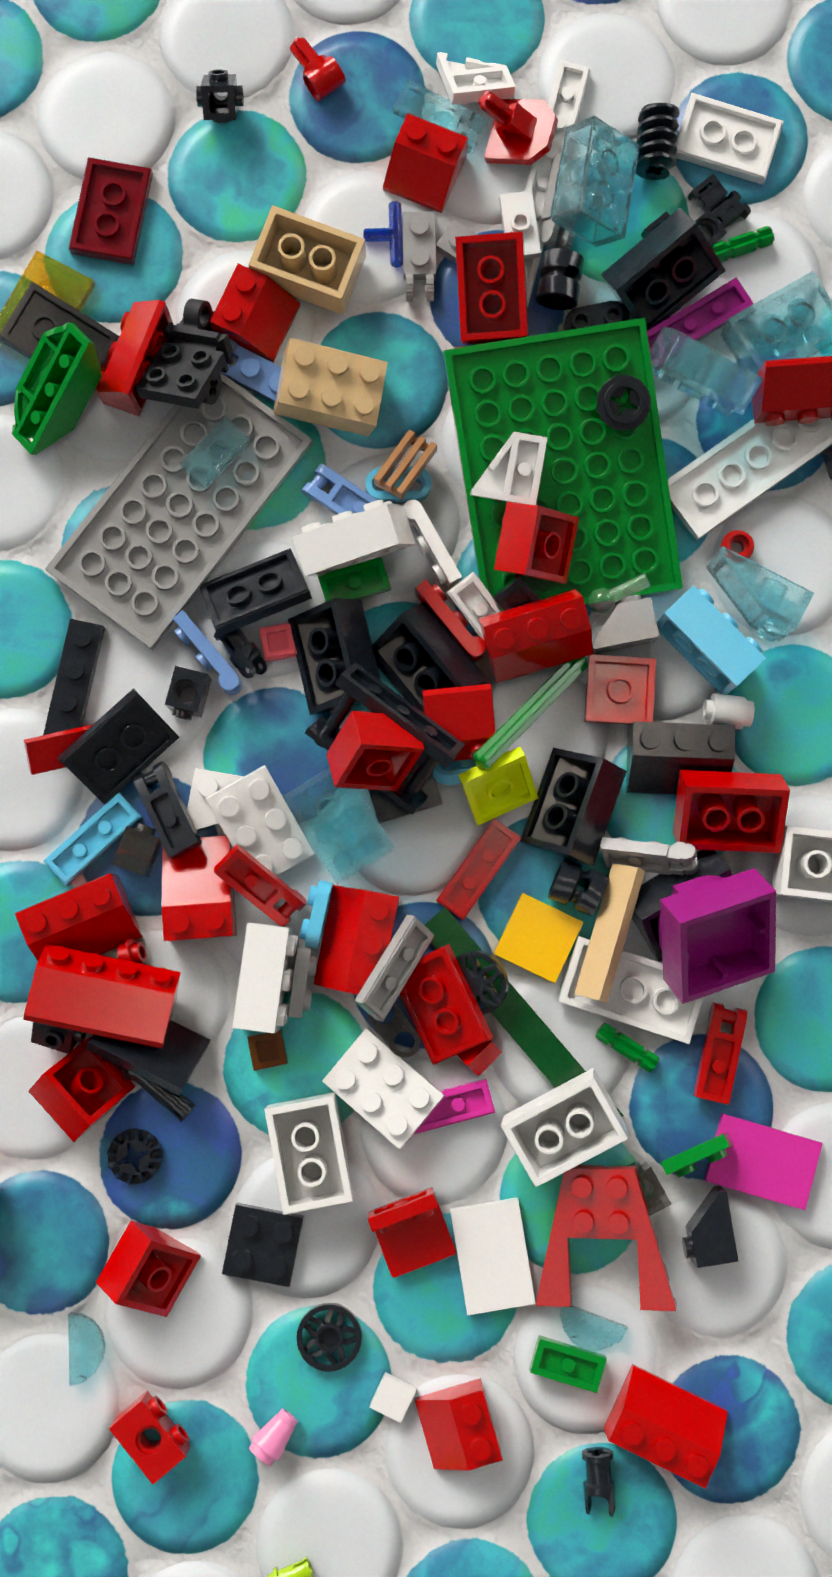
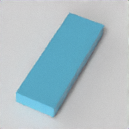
(92, 839)

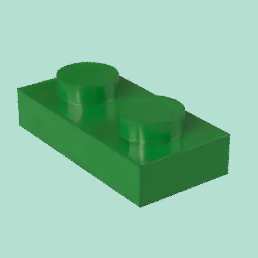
(356, 581)
(684, 1162)
(567, 1364)

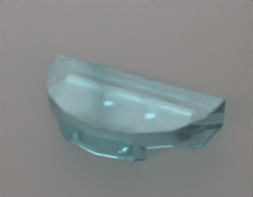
(590, 1330)
(85, 1347)

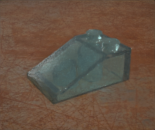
(760, 595)

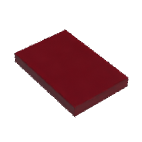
(110, 211)

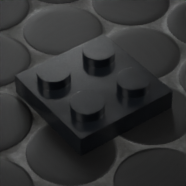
(262, 1244)

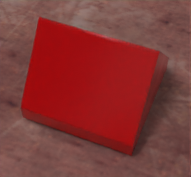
(480, 1057)

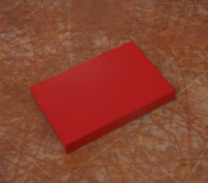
(444, 1006)

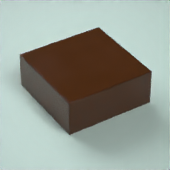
(267, 1050)

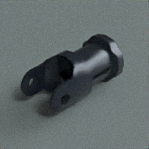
(243, 653)
(598, 1477)

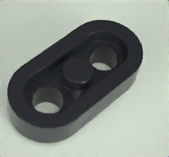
(596, 314)

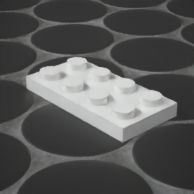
(636, 996)

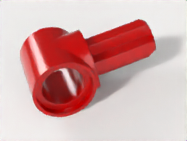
(320, 73)

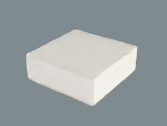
(392, 1397)

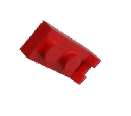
(453, 621)
(259, 885)
(720, 1054)

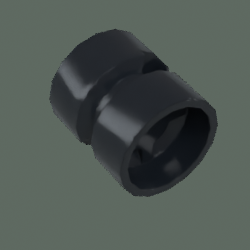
(560, 277)
(566, 882)

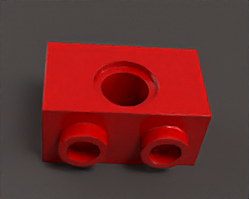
(152, 1457)

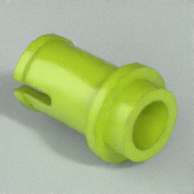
(298, 1569)

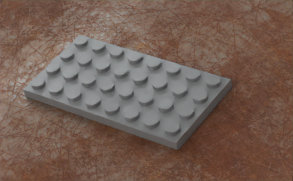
(160, 530)

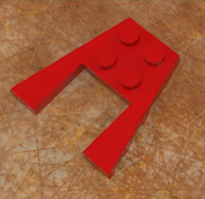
(603, 1205)

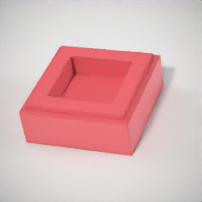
(277, 642)

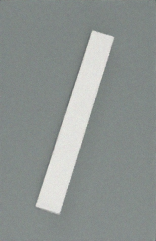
(566, 104)

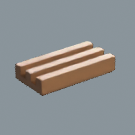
(418, 444)

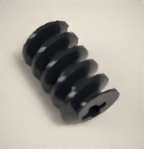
(656, 140)

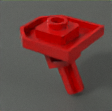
(520, 129)

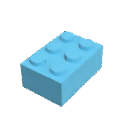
(710, 640)

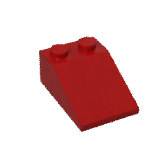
(194, 897)

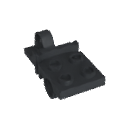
(190, 363)

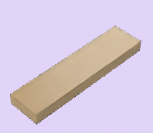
(609, 932)

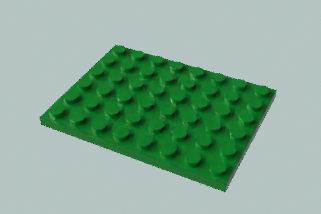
(588, 470)

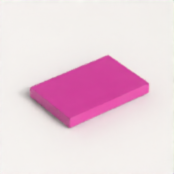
(765, 1162)

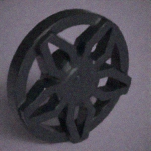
(480, 980)
(329, 1337)

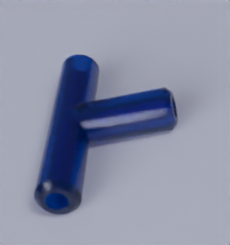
(391, 234)

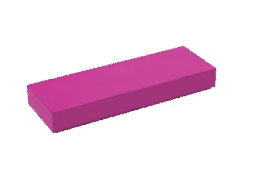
(459, 1105)

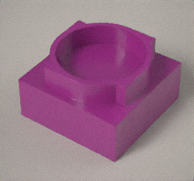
(717, 933)

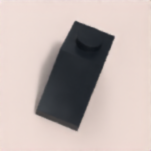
(711, 1232)

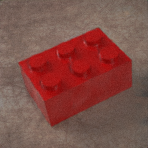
(491, 287)
(731, 811)

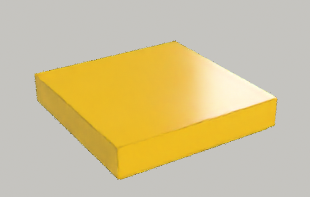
(538, 937)

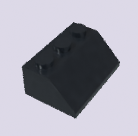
(664, 270)
(326, 645)
(423, 655)
(663, 749)
(573, 805)
(661, 886)

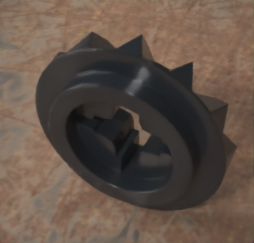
(637, 396)
(140, 1141)

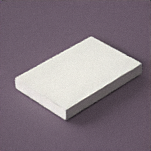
(727, 138)
(492, 1256)

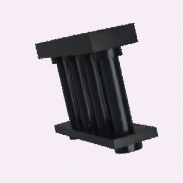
(379, 698)

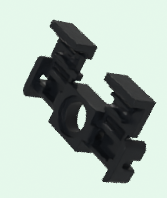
(715, 207)

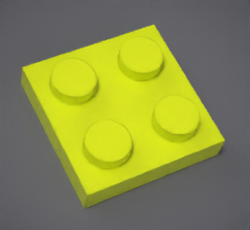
(500, 787)

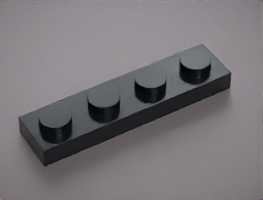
(74, 676)

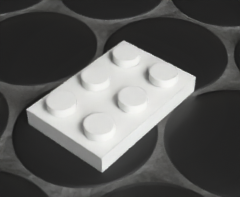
(260, 821)
(383, 1088)

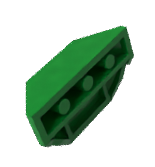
(55, 387)

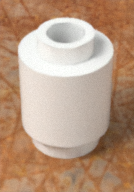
(728, 710)

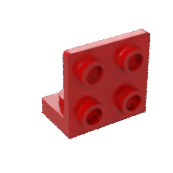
(411, 1232)

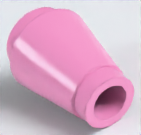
(273, 1437)

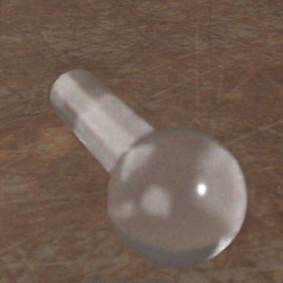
(603, 600)

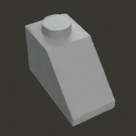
(628, 626)

